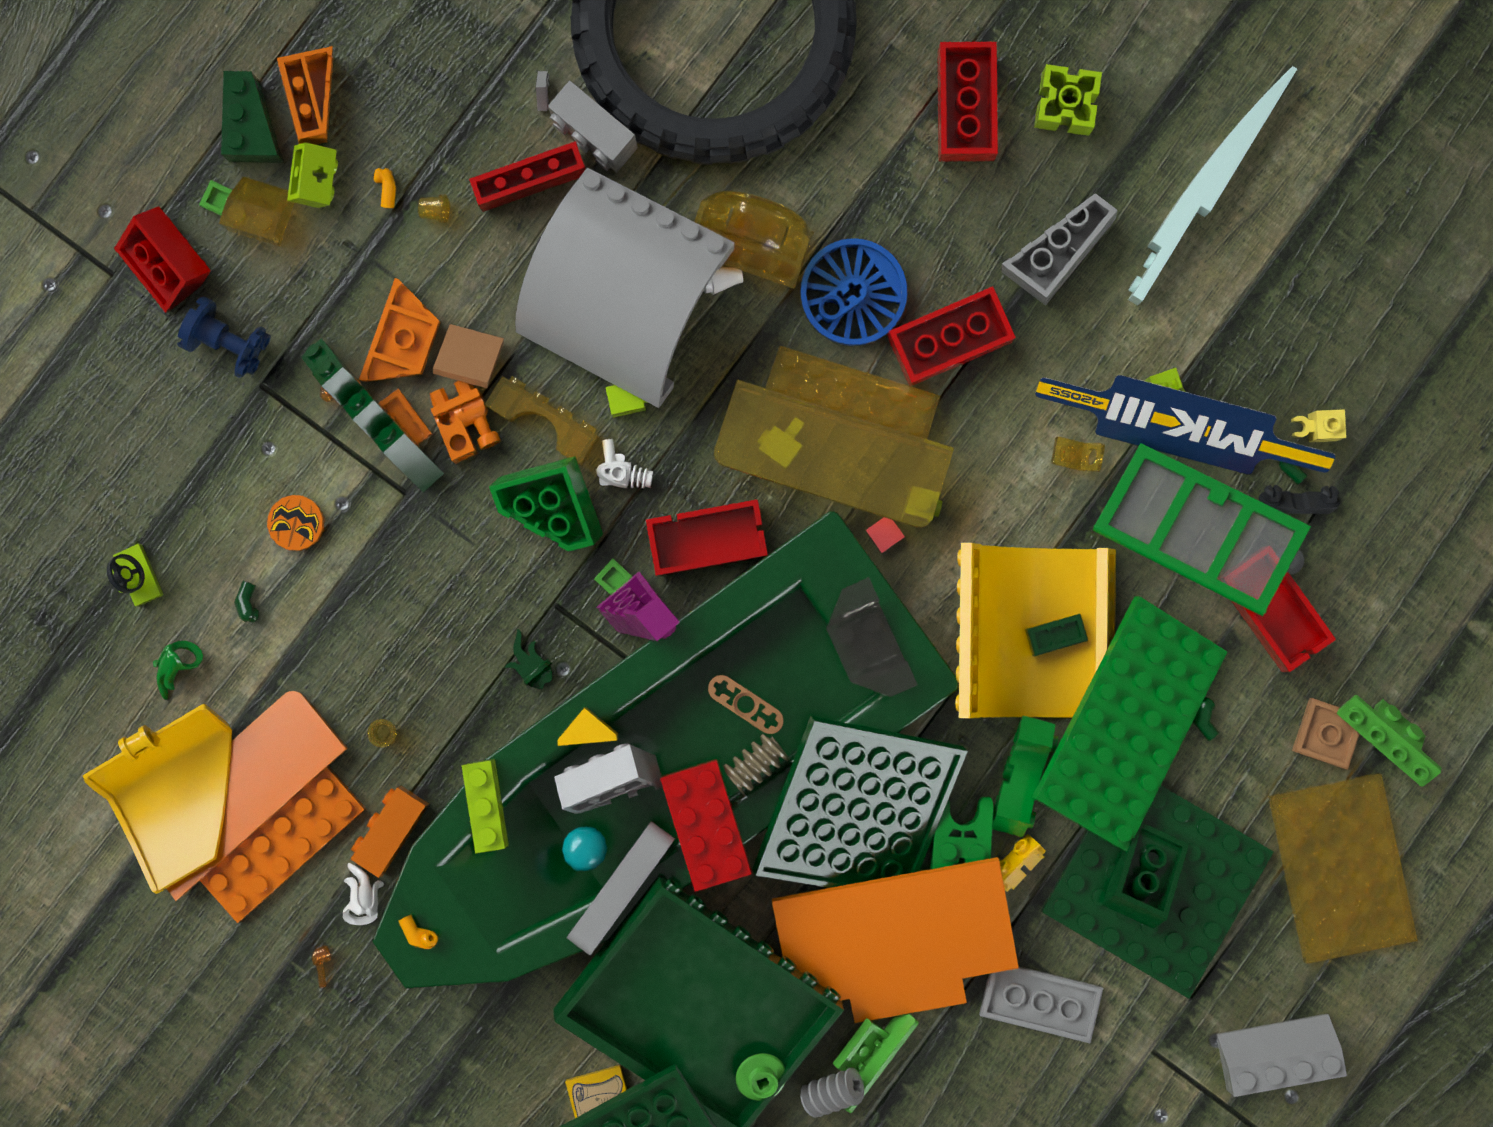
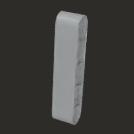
(620, 888)

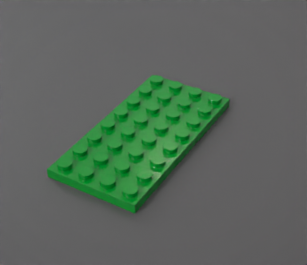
(1130, 724)

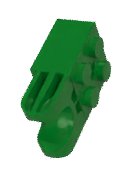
(963, 840)

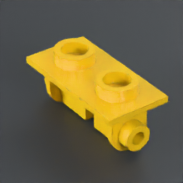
(1025, 852)

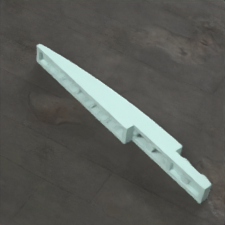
(1206, 187)

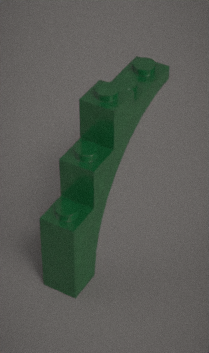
(370, 415)

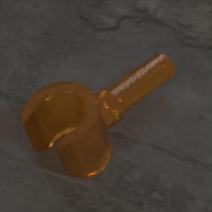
(319, 957)

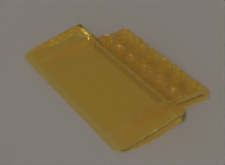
(838, 437)

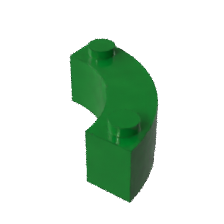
(1023, 771)

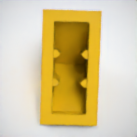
(587, 729)

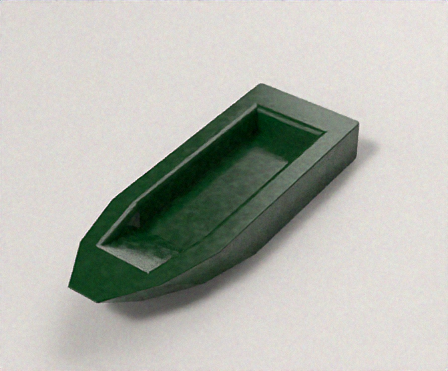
(764, 630)

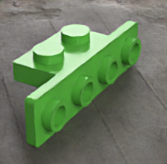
(1391, 736)
(874, 1048)

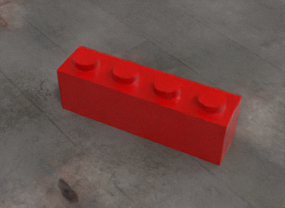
(527, 176)

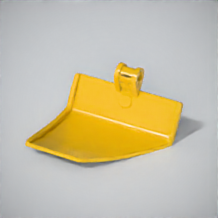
(170, 793)

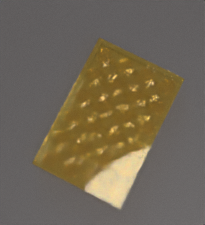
(1342, 868)

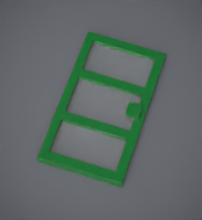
(1201, 529)

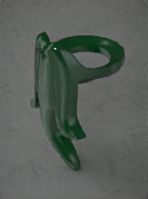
(531, 668)

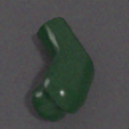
(1203, 718)

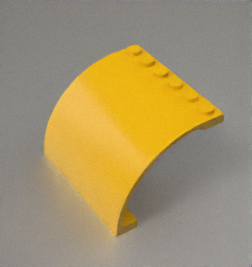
(1019, 589)

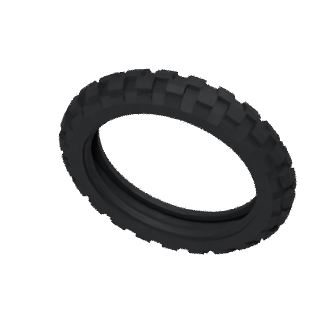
(715, 139)

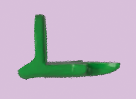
(170, 663)

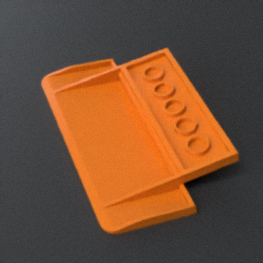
(278, 805)

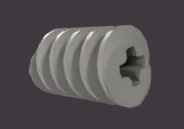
(832, 1093)

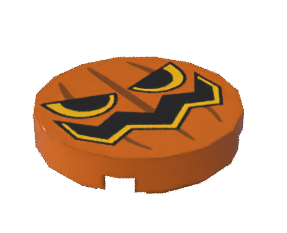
(295, 522)

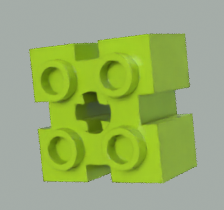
(1081, 89)

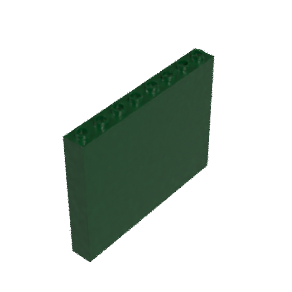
(696, 996)

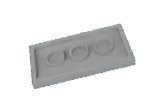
(1042, 1002)

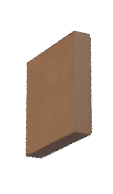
(468, 356)
(1325, 735)

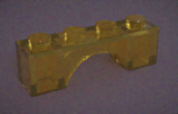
(513, 401)

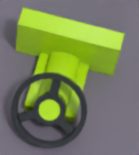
(134, 575)

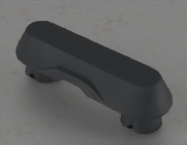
(1301, 503)

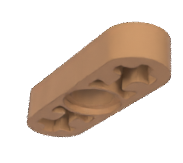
(747, 716)

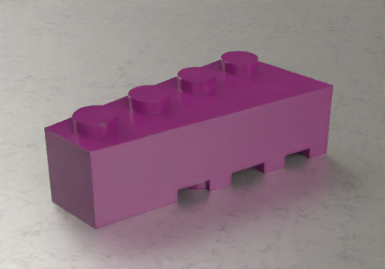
(639, 610)

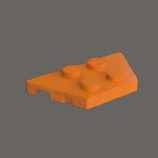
(401, 338)

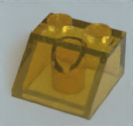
(257, 211)

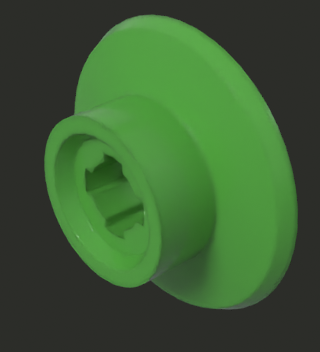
(755, 1069)

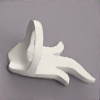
(362, 898)

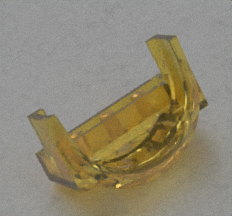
(764, 222)

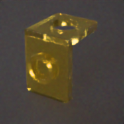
(1076, 454)

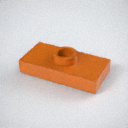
(406, 416)

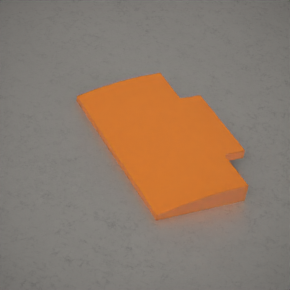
(901, 938)

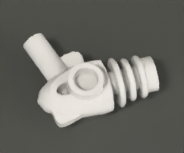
(618, 472)

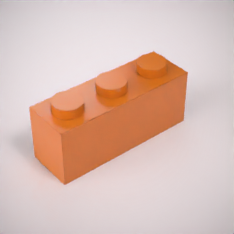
(388, 830)

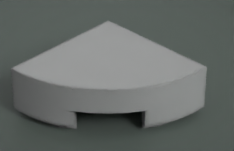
(542, 90)

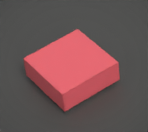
(884, 534)

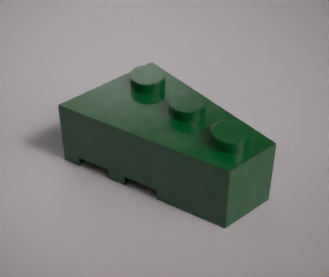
(246, 121)

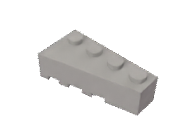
(1053, 256)

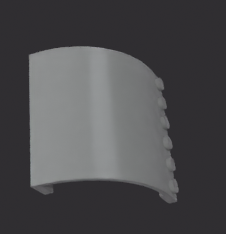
(617, 284)

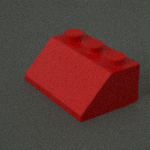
(161, 258)

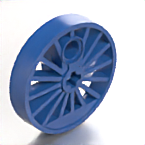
(887, 268)

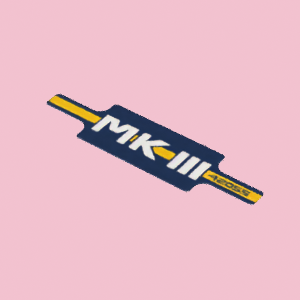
(1185, 424)

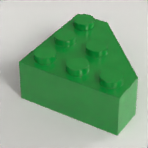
(550, 503)

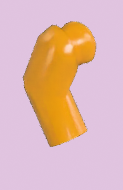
(388, 194)
(417, 936)

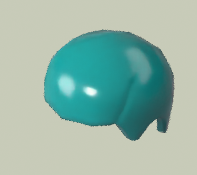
(584, 848)

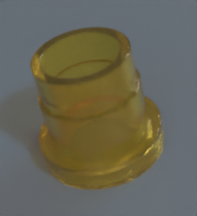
(434, 208)
(373, 735)

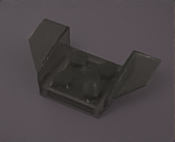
(867, 642)

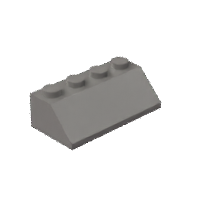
(1280, 1055)

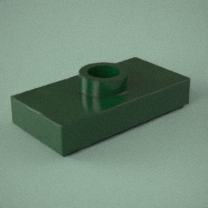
(1056, 634)

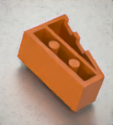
(308, 92)

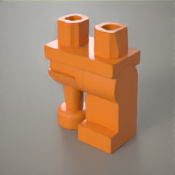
(458, 413)

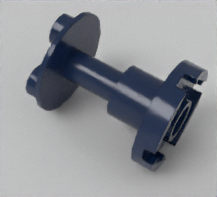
(202, 327)

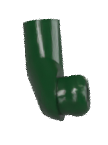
(1295, 473)
(243, 603)

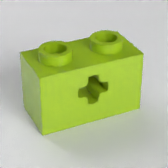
(307, 162)

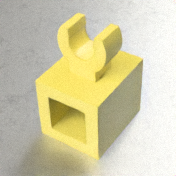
(1322, 426)

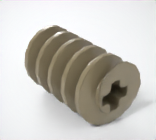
(755, 763)

